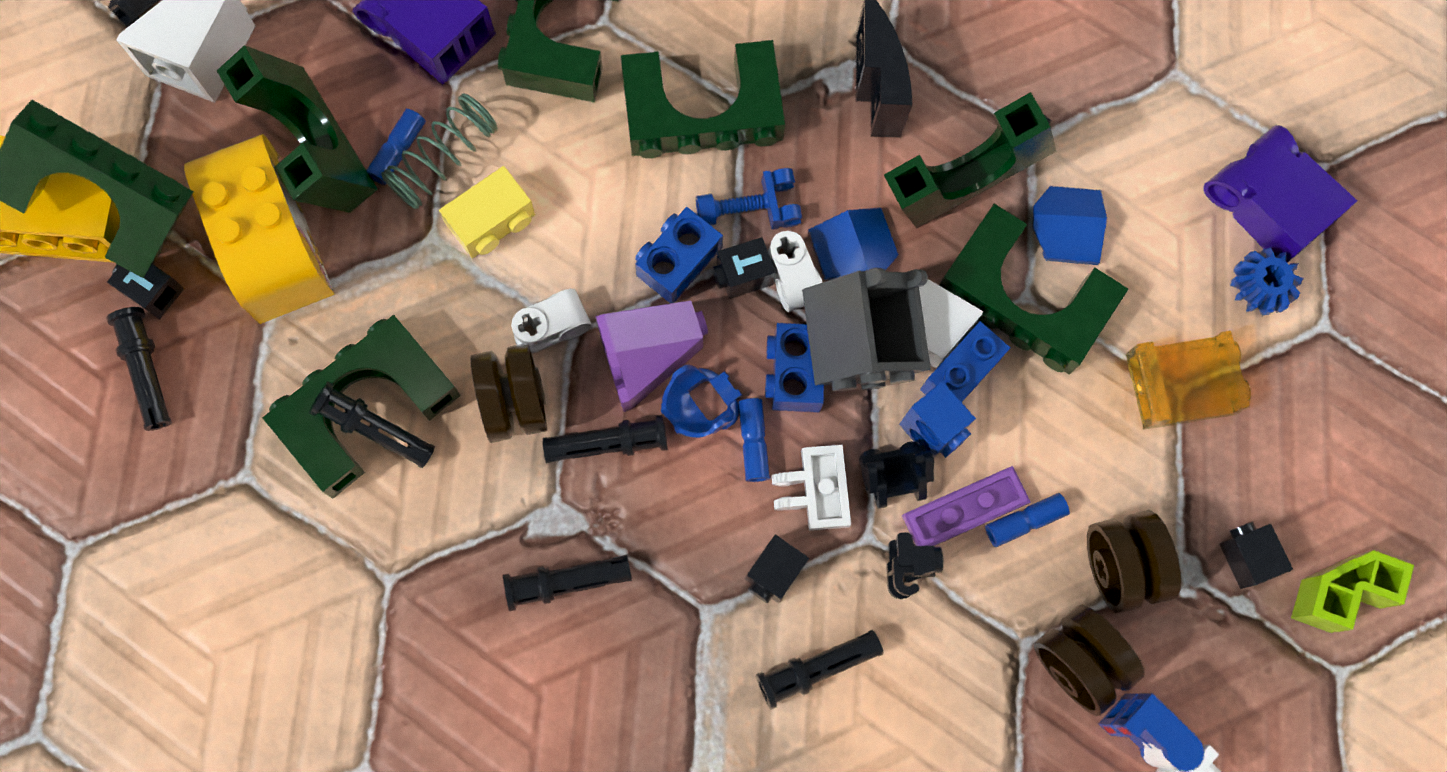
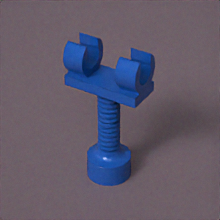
(772, 182)

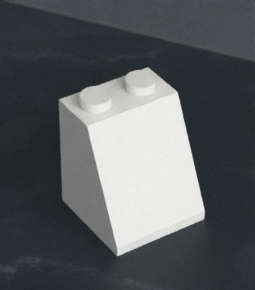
(188, 42)

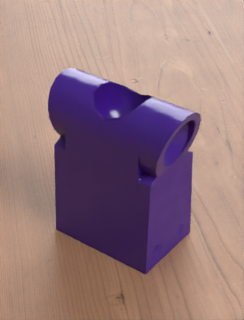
(432, 32)
(1279, 194)

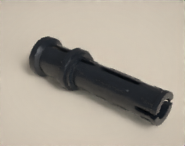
(136, 351)
(625, 438)
(417, 449)
(546, 584)
(801, 675)

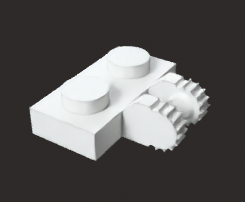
(824, 488)

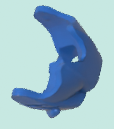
(683, 411)

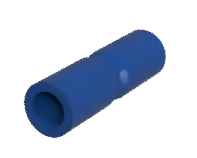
(398, 141)
(754, 445)
(1030, 518)

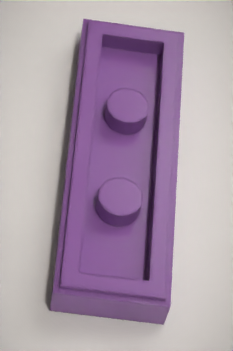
(966, 508)

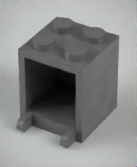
(867, 329)

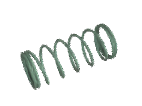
(401, 187)

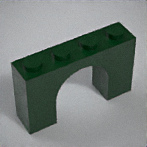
(545, 65)
(661, 129)
(1017, 143)
(324, 165)
(146, 199)
(1057, 337)
(384, 353)

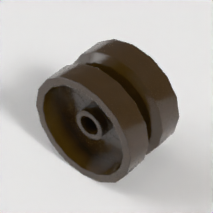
(507, 393)
(1133, 561)
(1089, 659)

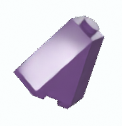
(649, 346)

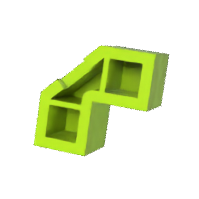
(1333, 595)

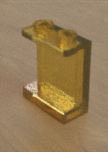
(1188, 381)

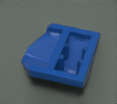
(1070, 224)
(853, 243)

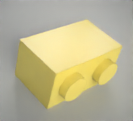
(488, 213)

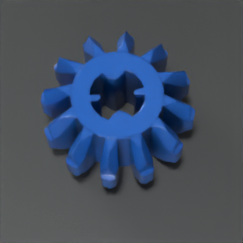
(1279, 275)

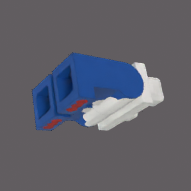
(1159, 735)

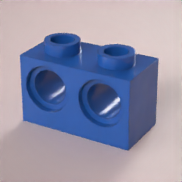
(686, 259)
(968, 362)
(791, 367)
(938, 421)

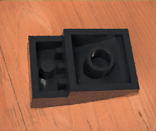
(882, 72)

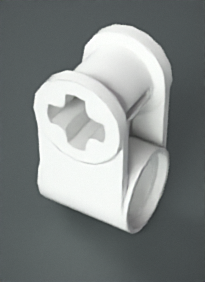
(793, 273)
(555, 319)

